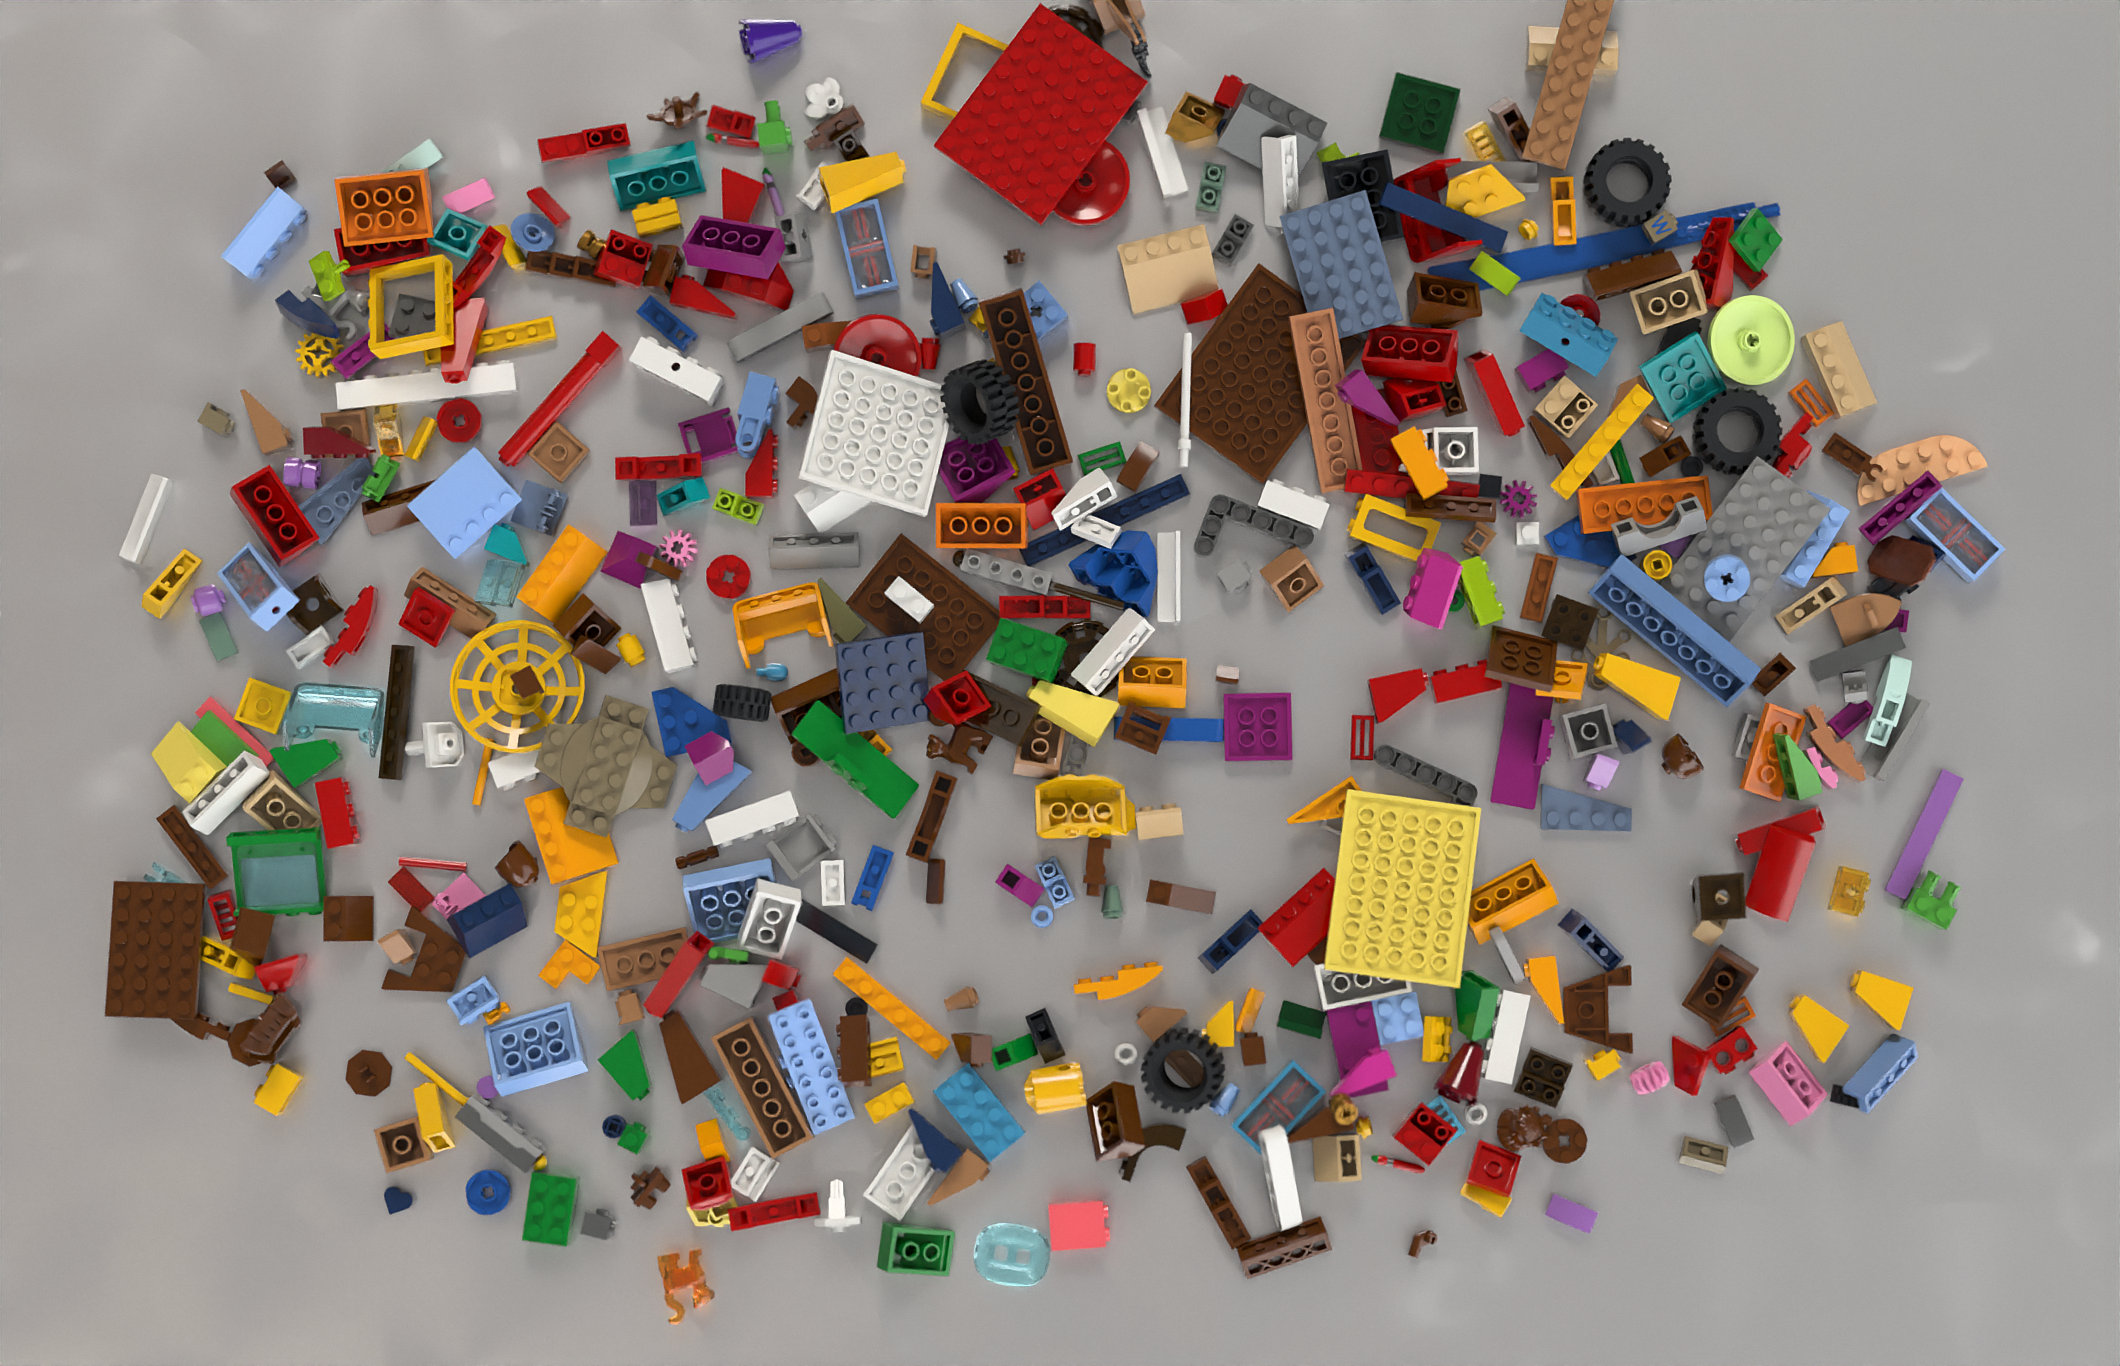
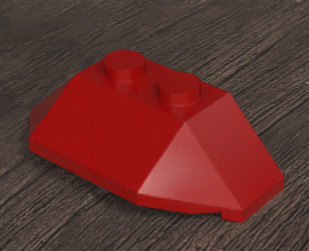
(771, 292)

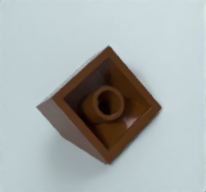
(587, 620)
(348, 918)

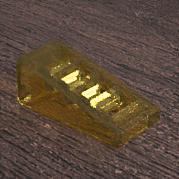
(1491, 142)

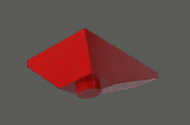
(1716, 262)

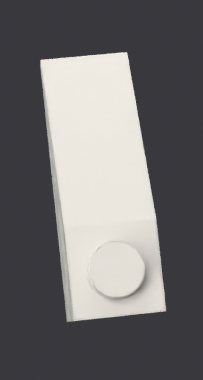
(1085, 497)

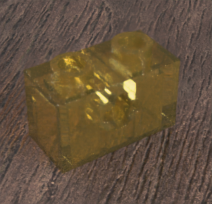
(1840, 900)

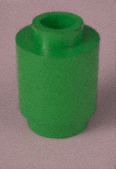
(1460, 602)

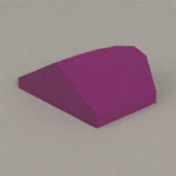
(711, 756)

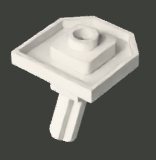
(441, 744)
(837, 1210)

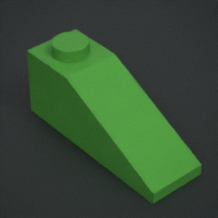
(1798, 773)

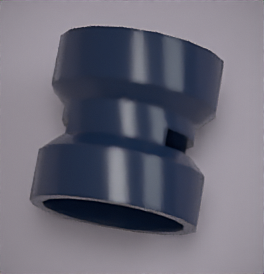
(617, 1126)

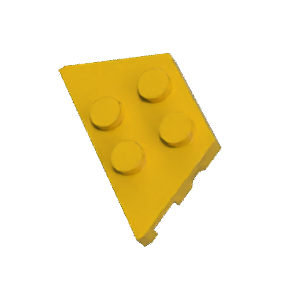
(1481, 192)
(581, 912)

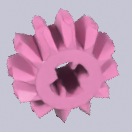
(685, 551)
(1649, 1077)

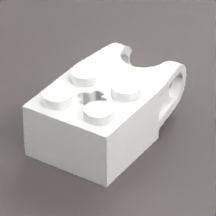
(1462, 440)

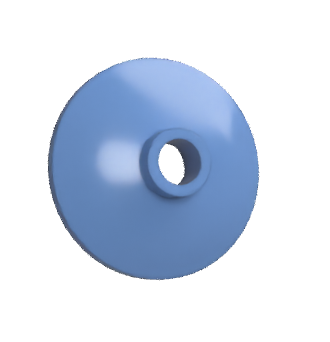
(532, 225)

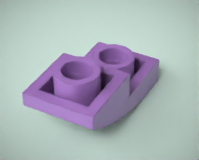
(1571, 1213)

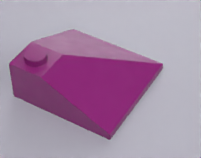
(973, 470)

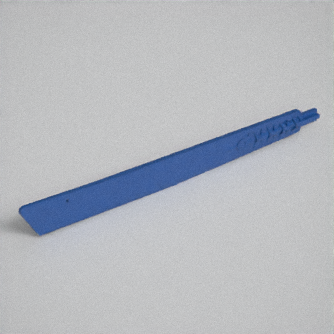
(1598, 249)

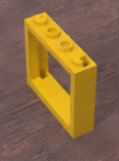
(942, 68)
(444, 326)

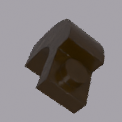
(1154, 1134)

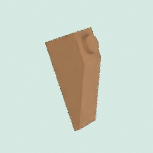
(268, 429)
(963, 1174)

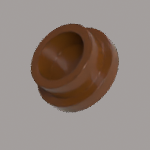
(1014, 256)

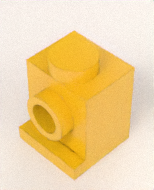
(1603, 1063)

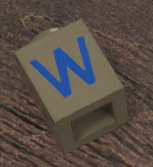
(1660, 227)

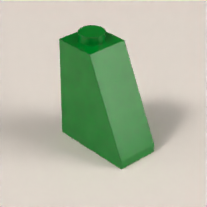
(307, 760)
(1475, 1005)
(628, 1066)

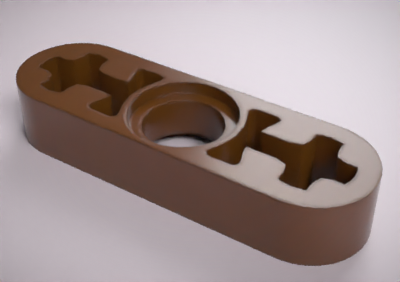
(659, 566)

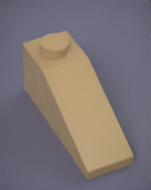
(1811, 604)

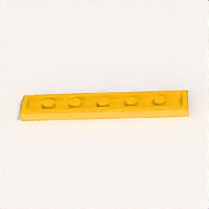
(505, 338)

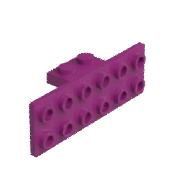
(1522, 747)

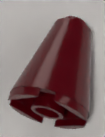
(1462, 1075)

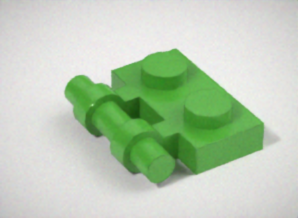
(735, 955)

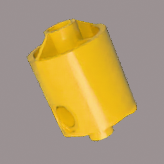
(1055, 1088)

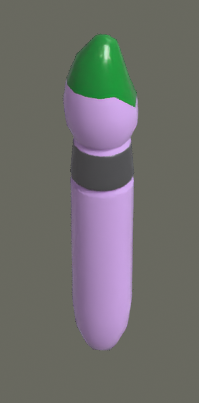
(768, 179)

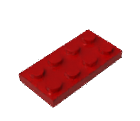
(1375, 441)

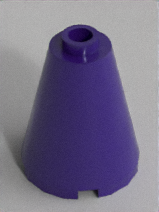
(767, 37)

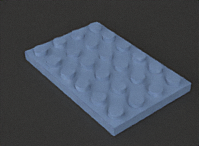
(1342, 263)

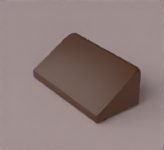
(594, 655)
(935, 881)

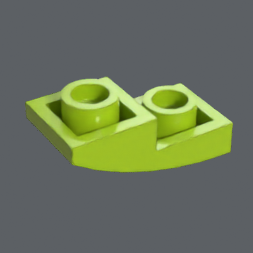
(1494, 273)
(738, 506)

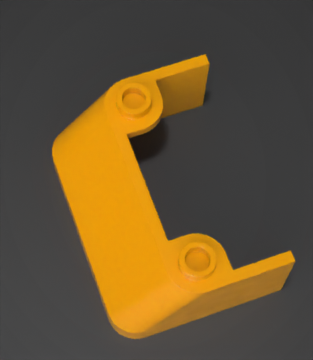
(778, 615)

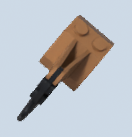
(1119, 15)

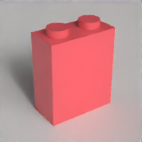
(1078, 1225)

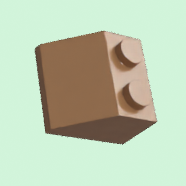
(1291, 578)

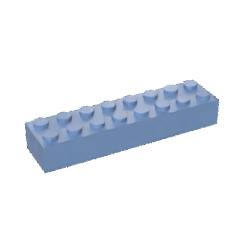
(1674, 630)

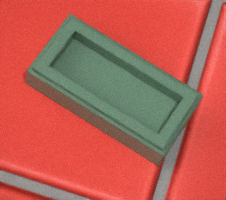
(218, 636)

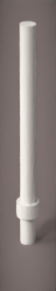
(1184, 442)

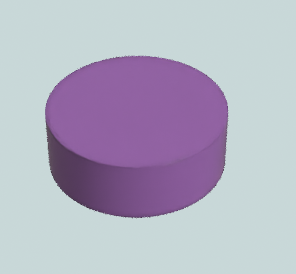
(486, 1087)

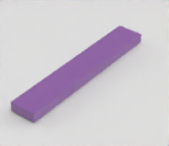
(1923, 834)

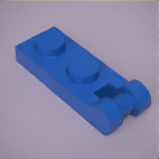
(666, 323)
(872, 877)

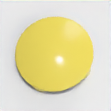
(1128, 390)

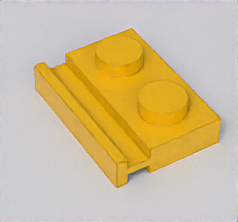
(886, 1057)

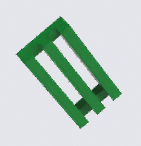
(1099, 450)

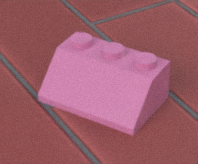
(1788, 1083)

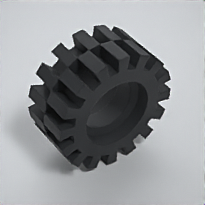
(1842, 1098)

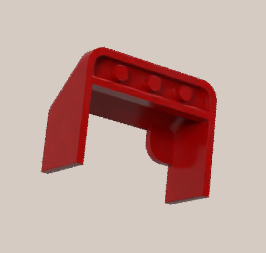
(1423, 240)

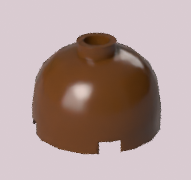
(1680, 759)

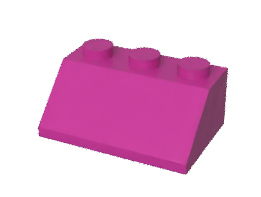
(1432, 587)

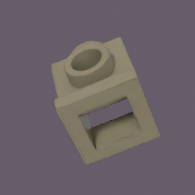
(216, 420)

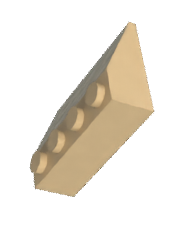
(1167, 268)

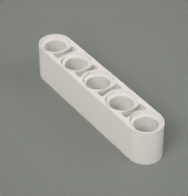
(1280, 1177)

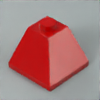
(956, 699)
(280, 973)

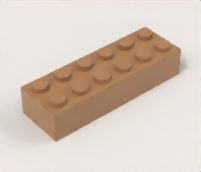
(762, 1087)

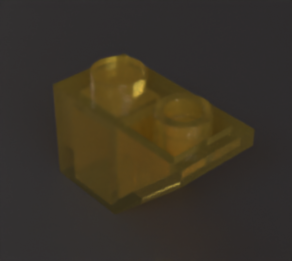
(389, 430)

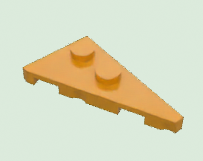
(1327, 806)

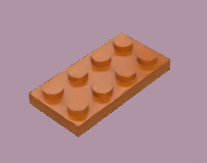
(1763, 769)

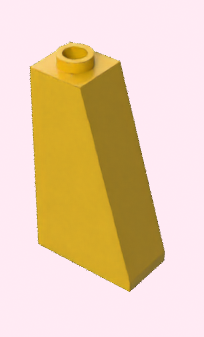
(860, 179)
(1641, 684)

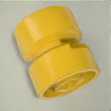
(1656, 564)

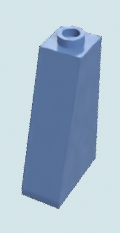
(704, 800)

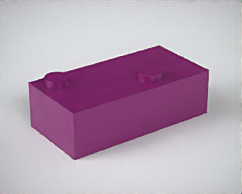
(734, 246)
(1352, 1035)

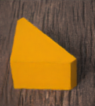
(711, 1140)

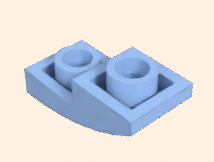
(1054, 882)

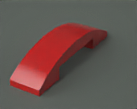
(479, 266)
(658, 467)
(773, 1211)

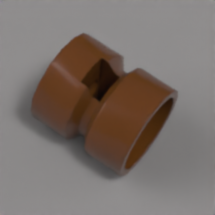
(803, 755)

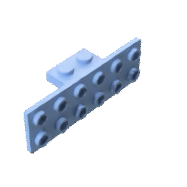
(810, 1066)

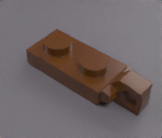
(825, 131)

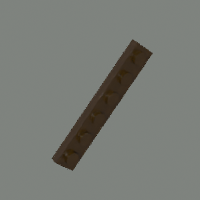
(396, 712)

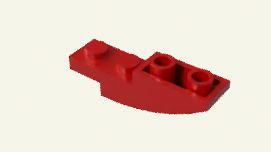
(583, 144)
(359, 619)

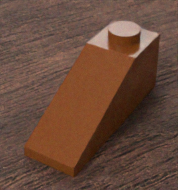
(822, 335)

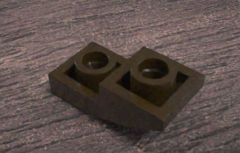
(849, 145)

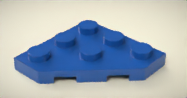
(1588, 548)
(684, 720)

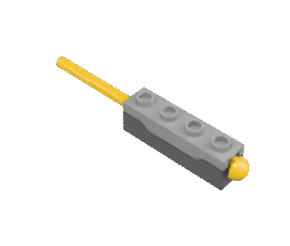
(490, 1124)

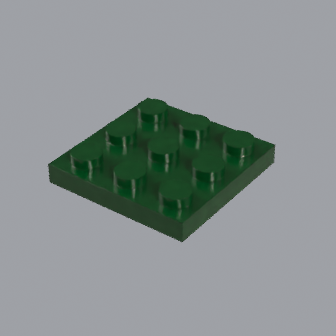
(1419, 113)

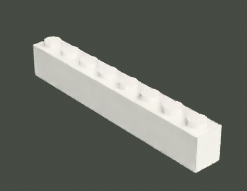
(425, 387)

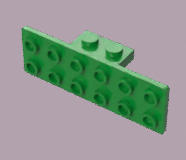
(855, 760)

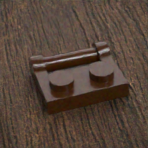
(1139, 734)

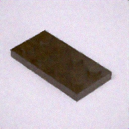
(1008, 715)

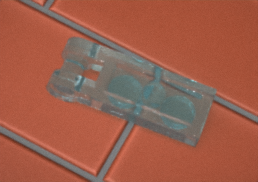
(728, 1115)

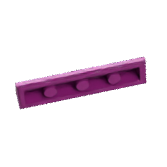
(1900, 507)

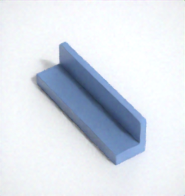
(1881, 1071)

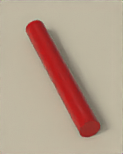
(433, 864)

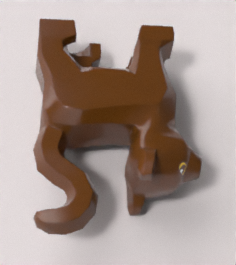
(959, 744)

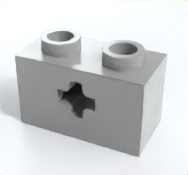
(795, 236)

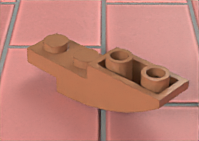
(1838, 753)

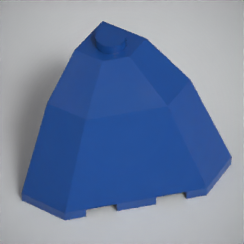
(1123, 572)

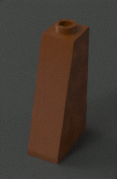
(688, 1059)

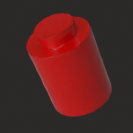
(1084, 358)

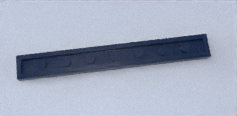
(1116, 514)

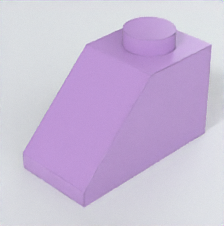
(1600, 771)

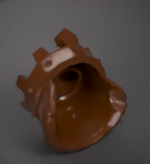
(1522, 1128)

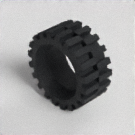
(964, 408)
(1168, 1091)

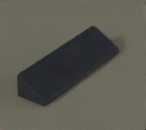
(835, 931)

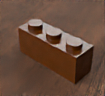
(854, 1051)

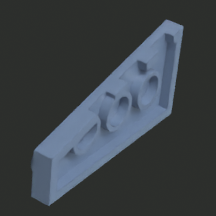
(336, 498)
(1578, 812)

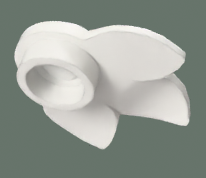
(821, 97)

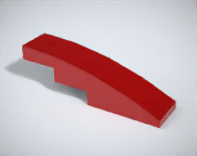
(1043, 607)

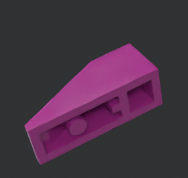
(1360, 393)

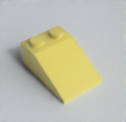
(187, 762)

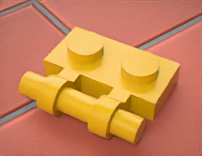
(1437, 1039)

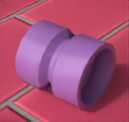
(298, 472)

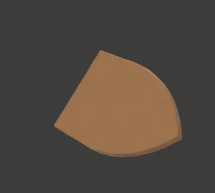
(1864, 616)

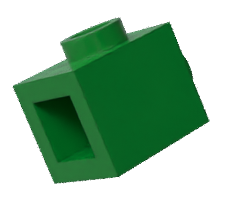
(634, 1137)

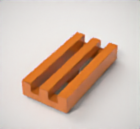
(1817, 397)
(1747, 1007)

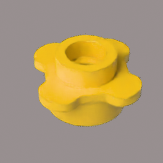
(1364, 1127)

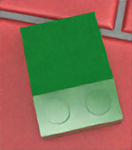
(915, 1249)

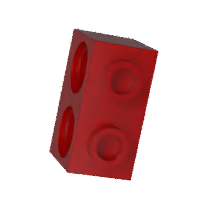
(1727, 1045)

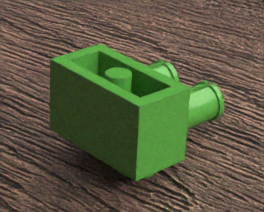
(773, 134)
(1926, 907)

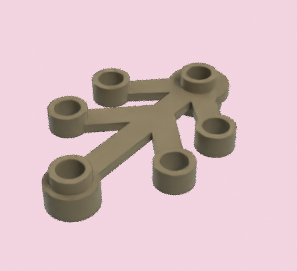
(1601, 647)

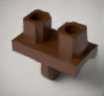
(646, 1184)

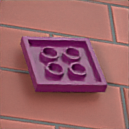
(1257, 726)

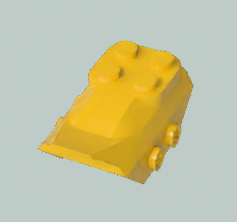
(1082, 806)

